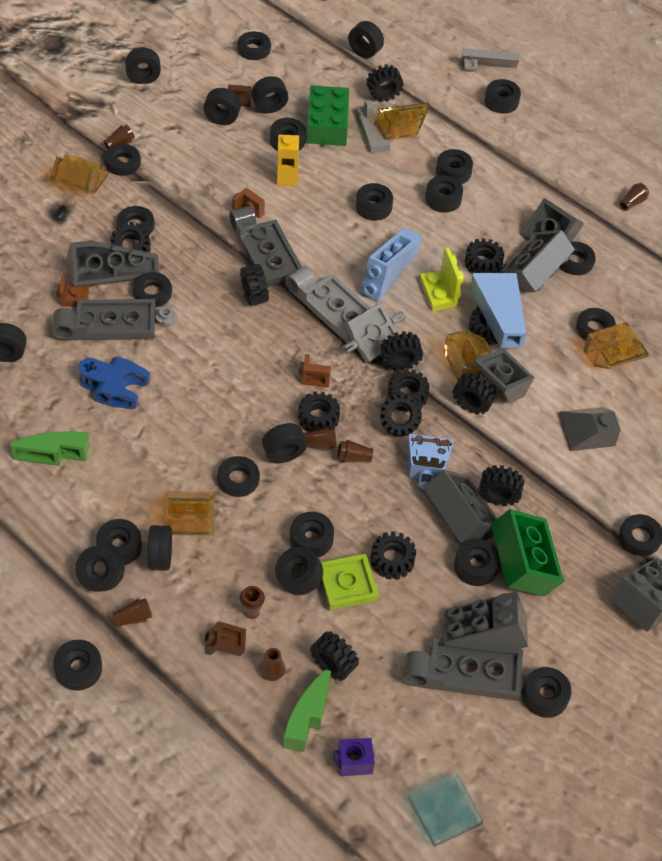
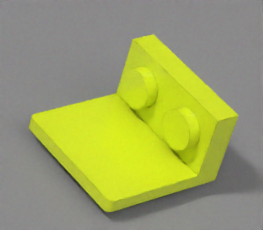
(443, 286)

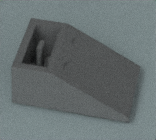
(641, 594)
(488, 624)

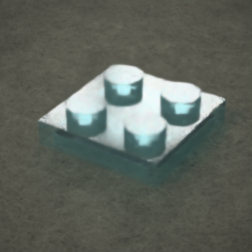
(445, 809)

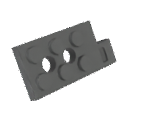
(259, 236)
(91, 324)
(445, 671)

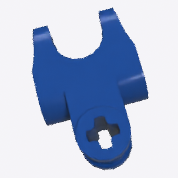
(110, 380)

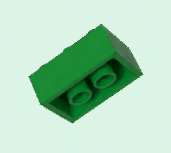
(328, 115)
(527, 553)

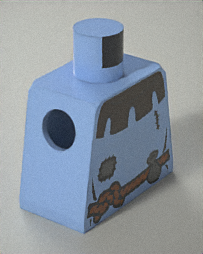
(427, 457)

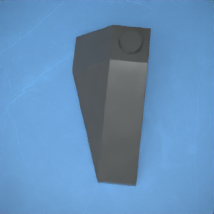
(102, 262)

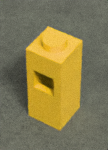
(288, 160)

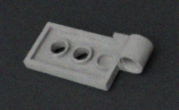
(322, 295)

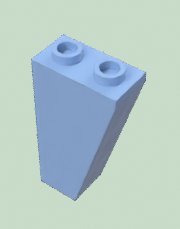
(389, 263)
(501, 306)

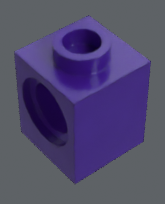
(363, 749)

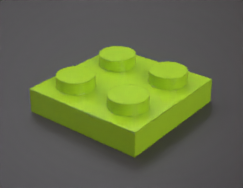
(348, 582)

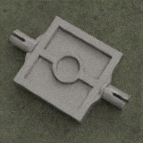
(370, 330)

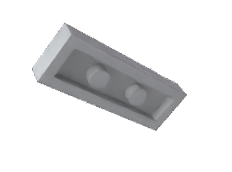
(472, 57)
(374, 139)

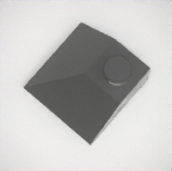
(551, 218)
(506, 374)
(590, 428)

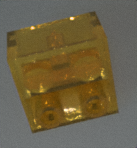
(401, 120)
(78, 173)
(614, 347)
(462, 349)
(189, 512)

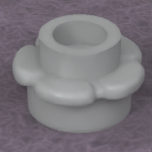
(165, 316)

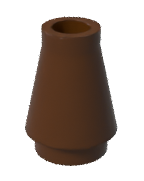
(122, 134)
(637, 194)
(321, 438)
(354, 452)
(252, 601)
(133, 613)
(272, 666)

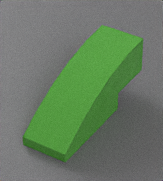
(51, 447)
(307, 713)

